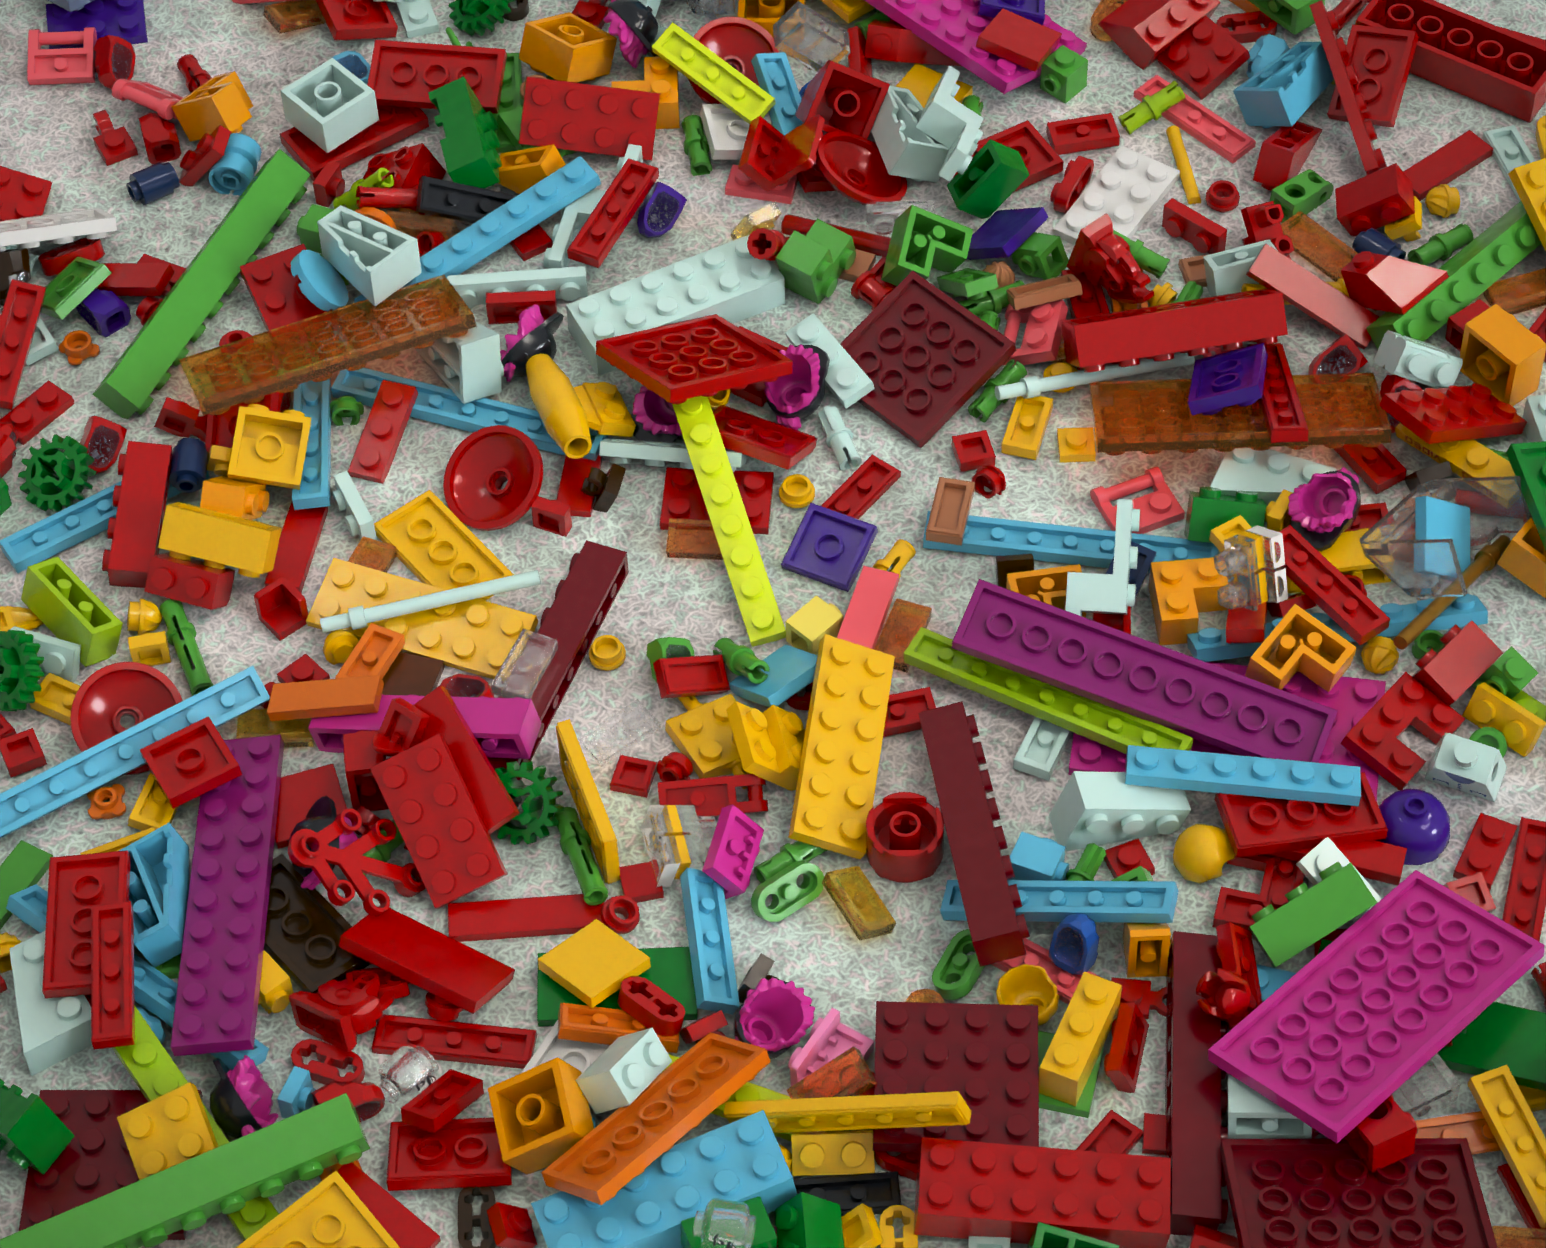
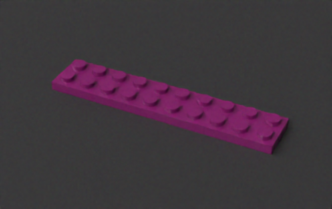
(1141, 677)
(229, 905)

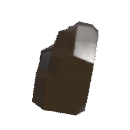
(13, 265)

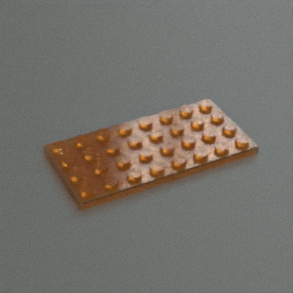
(325, 345)
(1157, 416)

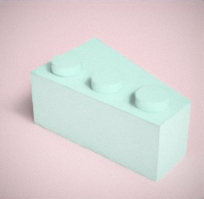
(468, 363)
(48, 1026)

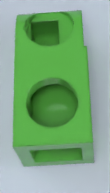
(1302, 193)

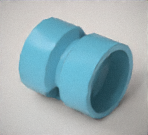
(237, 165)

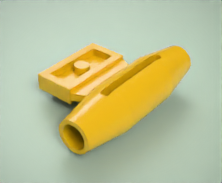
(571, 410)

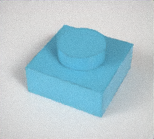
(296, 1093)

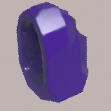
(659, 210)
(104, 312)

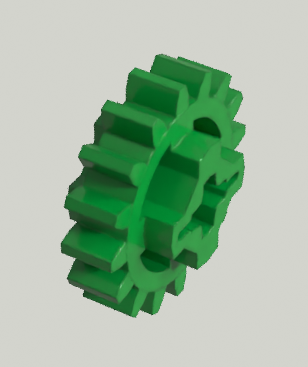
(478, 15)
(56, 473)
(18, 670)
(531, 813)

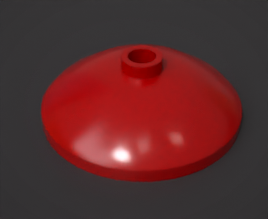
(735, 42)
(857, 169)
(481, 468)
(118, 692)

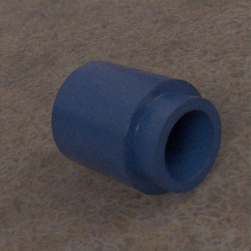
(153, 183)
(1377, 243)
(188, 465)

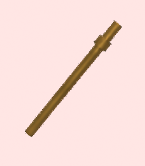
(1484, 561)

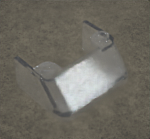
(1431, 565)

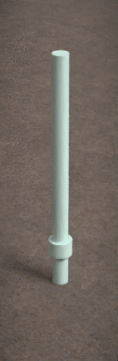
(1032, 386)
(359, 617)

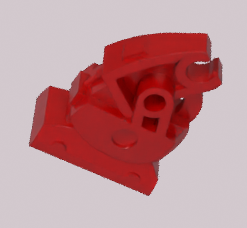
(1109, 263)
(347, 1006)

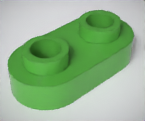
(785, 893)
(957, 968)

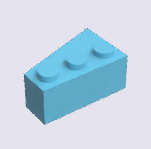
(159, 893)

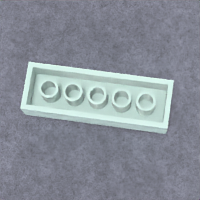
(710, 283)

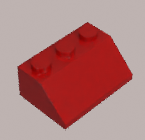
(1151, 26)

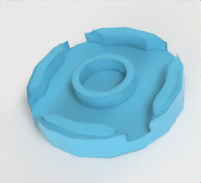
(319, 281)

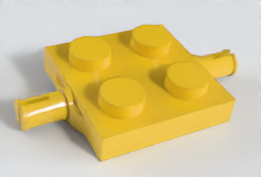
(706, 737)

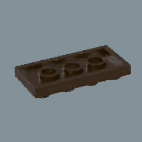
(305, 931)

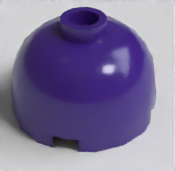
(1417, 823)

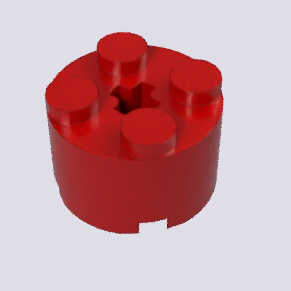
(905, 837)

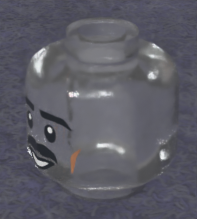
(407, 1074)
(725, 1225)

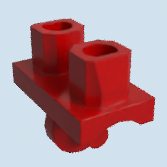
(1263, 223)

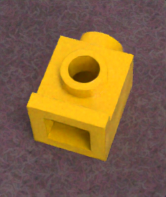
(274, 986)

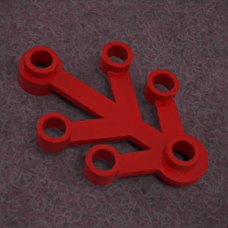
(353, 862)

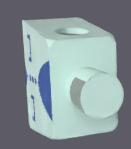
(1467, 766)

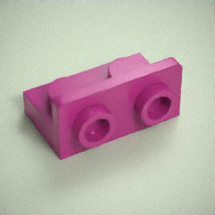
(733, 851)

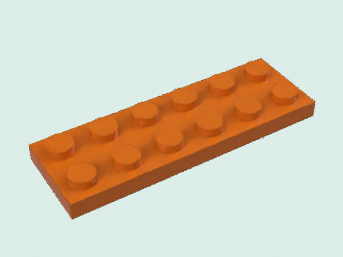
(656, 1118)

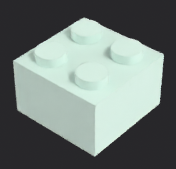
(329, 105)

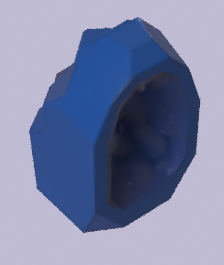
(1075, 944)

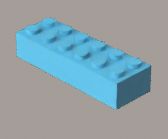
(725, 1164)

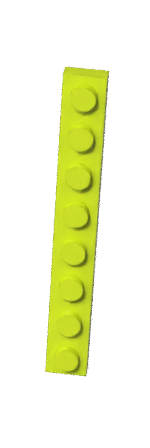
(730, 521)

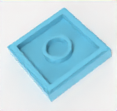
(1444, 521)
(788, 674)

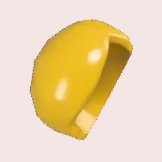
(1202, 852)
(1029, 986)

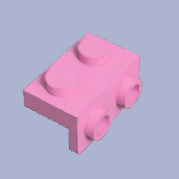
(826, 1042)

